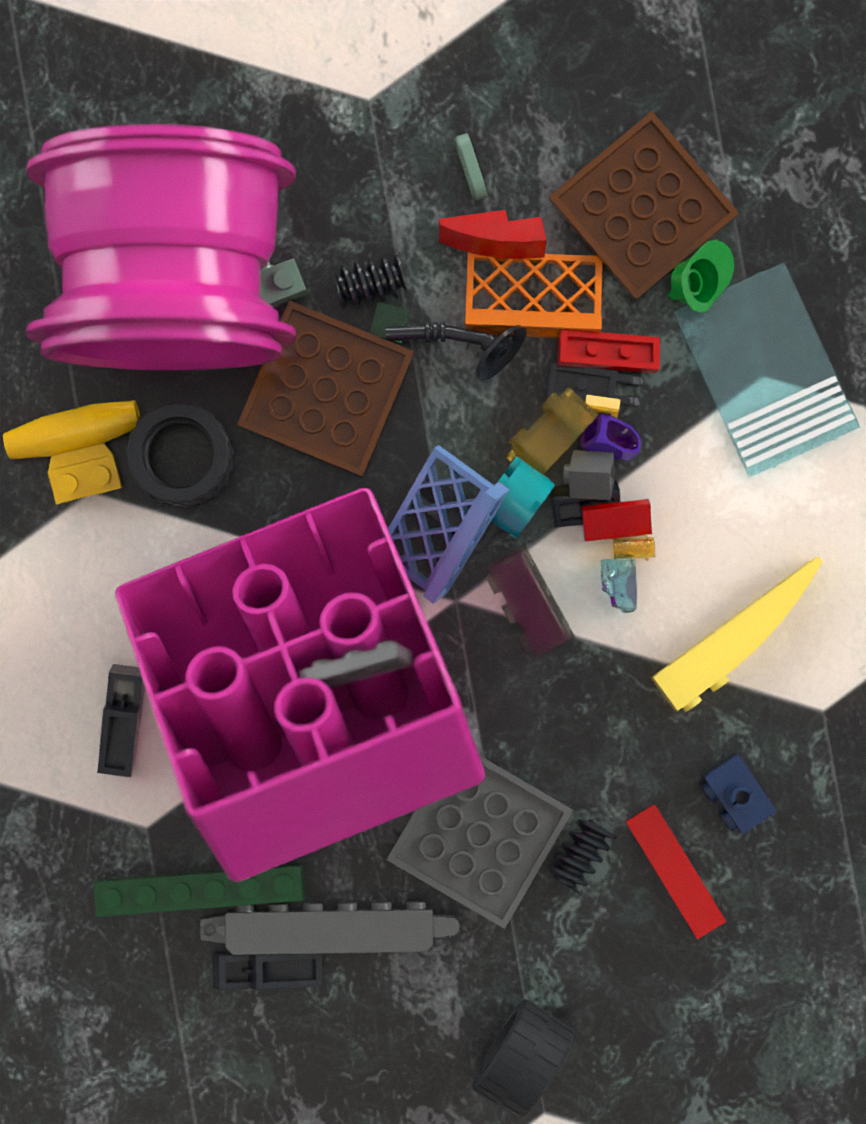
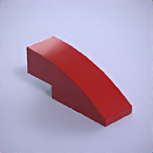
(494, 235)

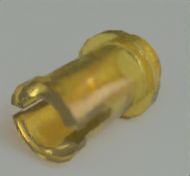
(634, 548)

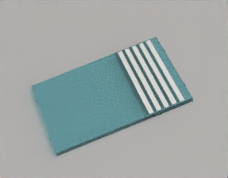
(767, 370)

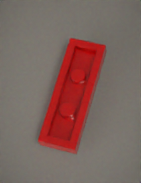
(608, 351)

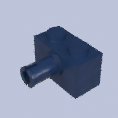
(738, 794)

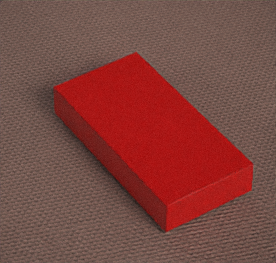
(616, 520)

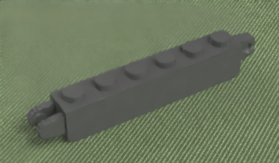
(328, 930)

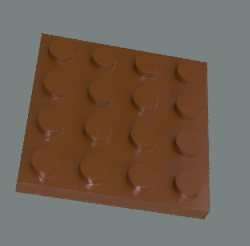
(643, 205)
(327, 390)

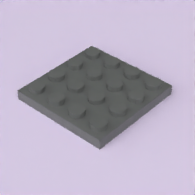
(483, 842)

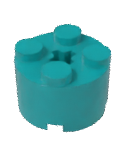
(526, 493)

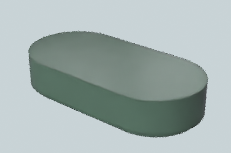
(470, 167)

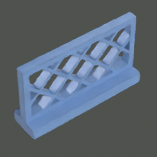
(467, 533)

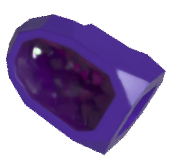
(611, 435)

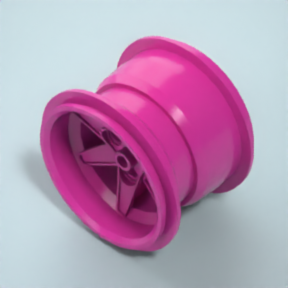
(161, 247)

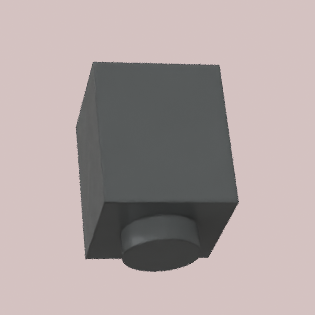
(590, 475)

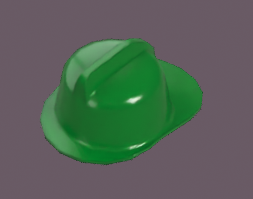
(703, 276)

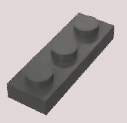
(360, 665)

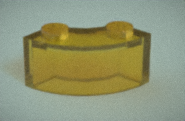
(553, 432)

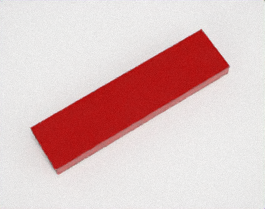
(675, 871)

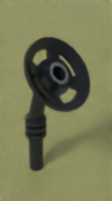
(497, 349)

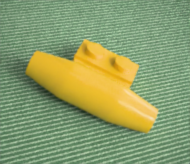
(76, 442)

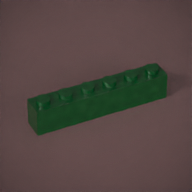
(196, 891)

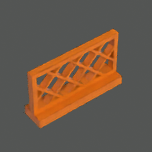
(539, 322)

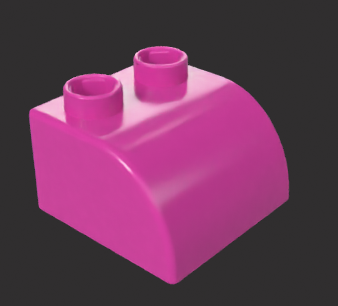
(283, 759)

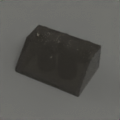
(529, 602)

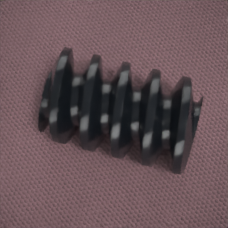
(369, 281)
(580, 854)

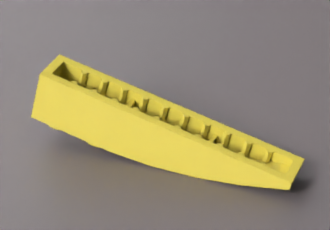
(731, 643)

